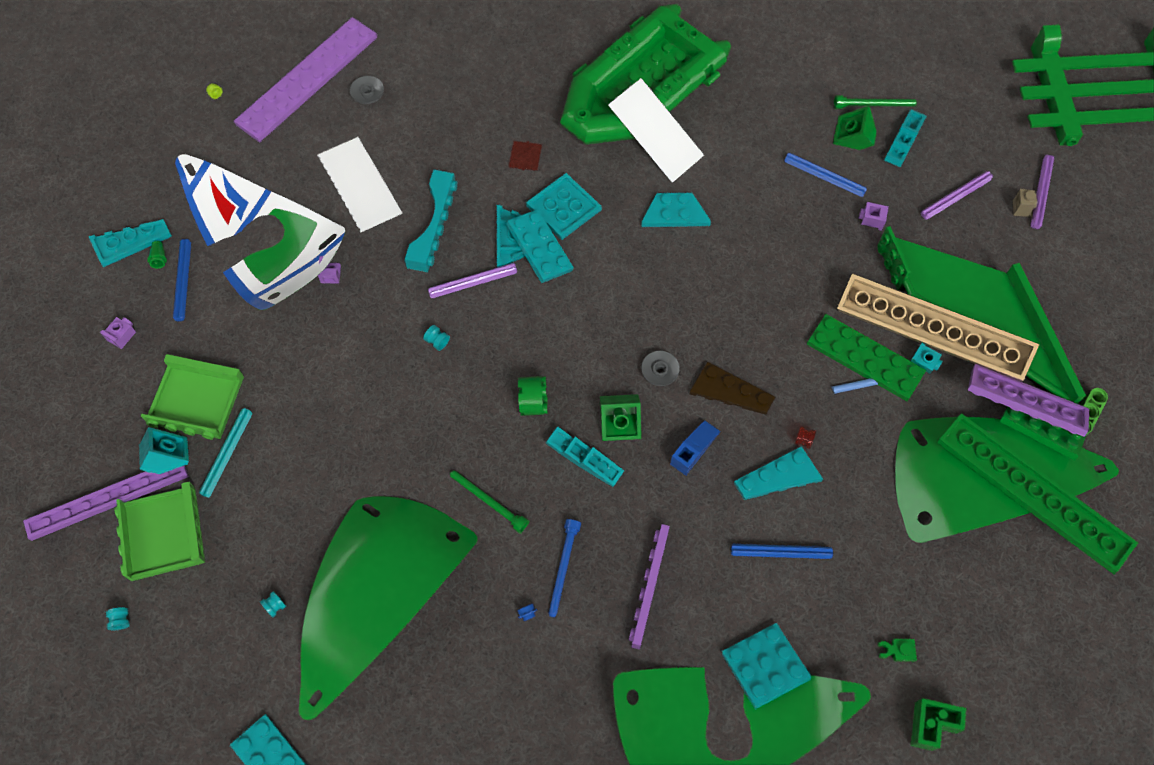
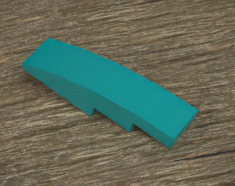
(905, 138)
(584, 456)

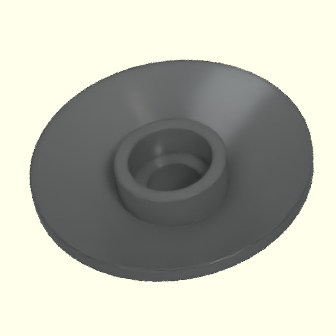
(366, 89)
(660, 360)

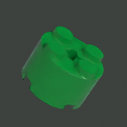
(532, 396)

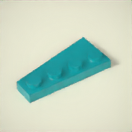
(119, 245)

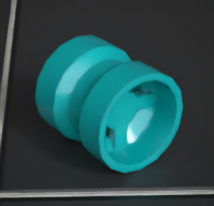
(436, 337)

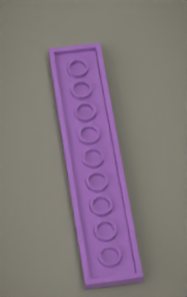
(305, 79)

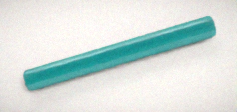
(225, 453)

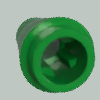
(157, 256)

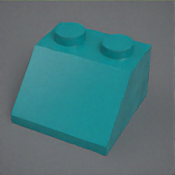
(162, 451)

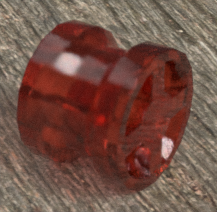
(805, 437)

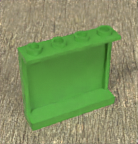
(194, 397)
(159, 533)

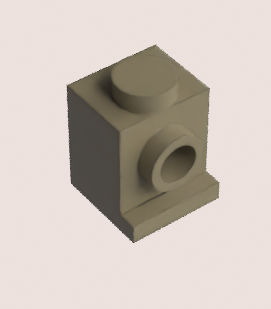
(1024, 203)

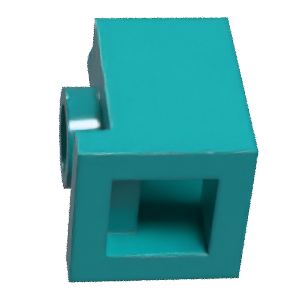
(920, 360)

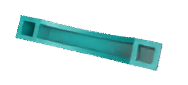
(421, 251)

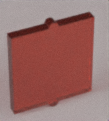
(525, 155)

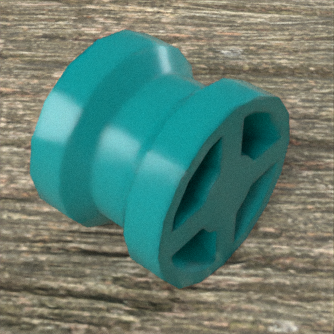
(273, 604)
(117, 618)

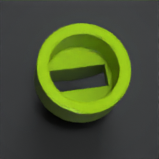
(214, 91)

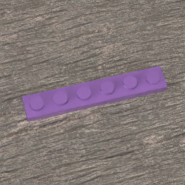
(646, 594)

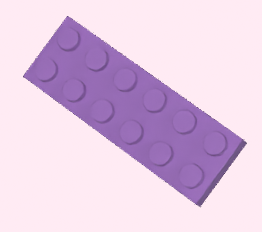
(1029, 400)

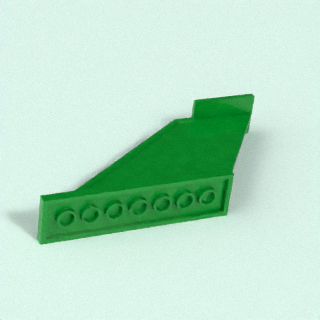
(987, 297)

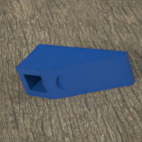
(694, 447)

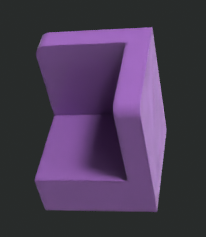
(331, 273)

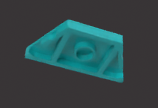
(675, 211)
(507, 247)

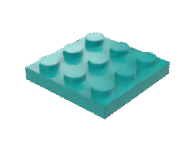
(564, 206)
(766, 665)

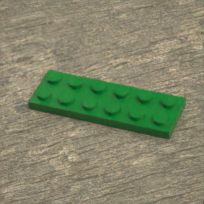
(866, 357)

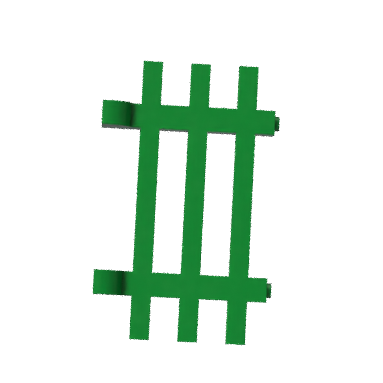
(1060, 93)

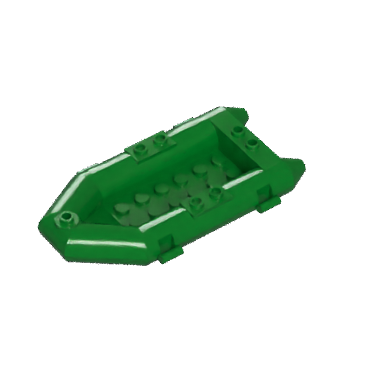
(657, 49)

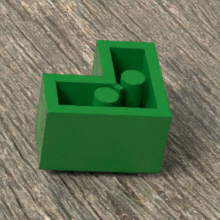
(933, 718)

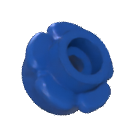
(527, 612)

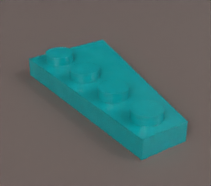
(779, 475)

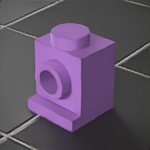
(874, 215)
(119, 332)

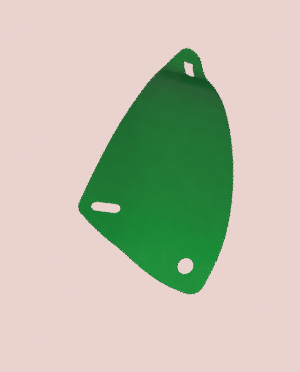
(371, 588)

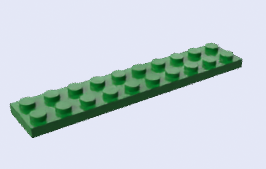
(1038, 494)

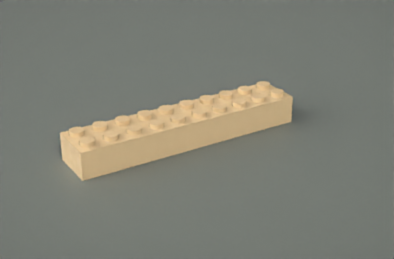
(938, 327)

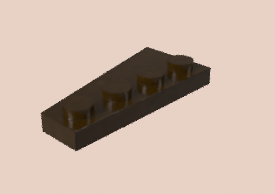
(724, 387)

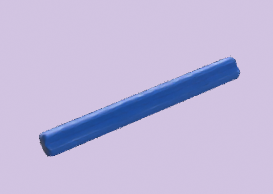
(825, 174)
(182, 280)
(782, 551)

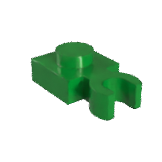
(901, 649)

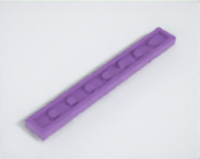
(100, 501)

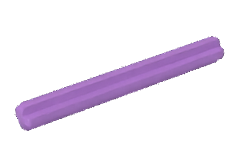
(1042, 191)
(956, 195)
(472, 280)

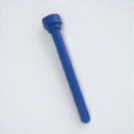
(572, 528)

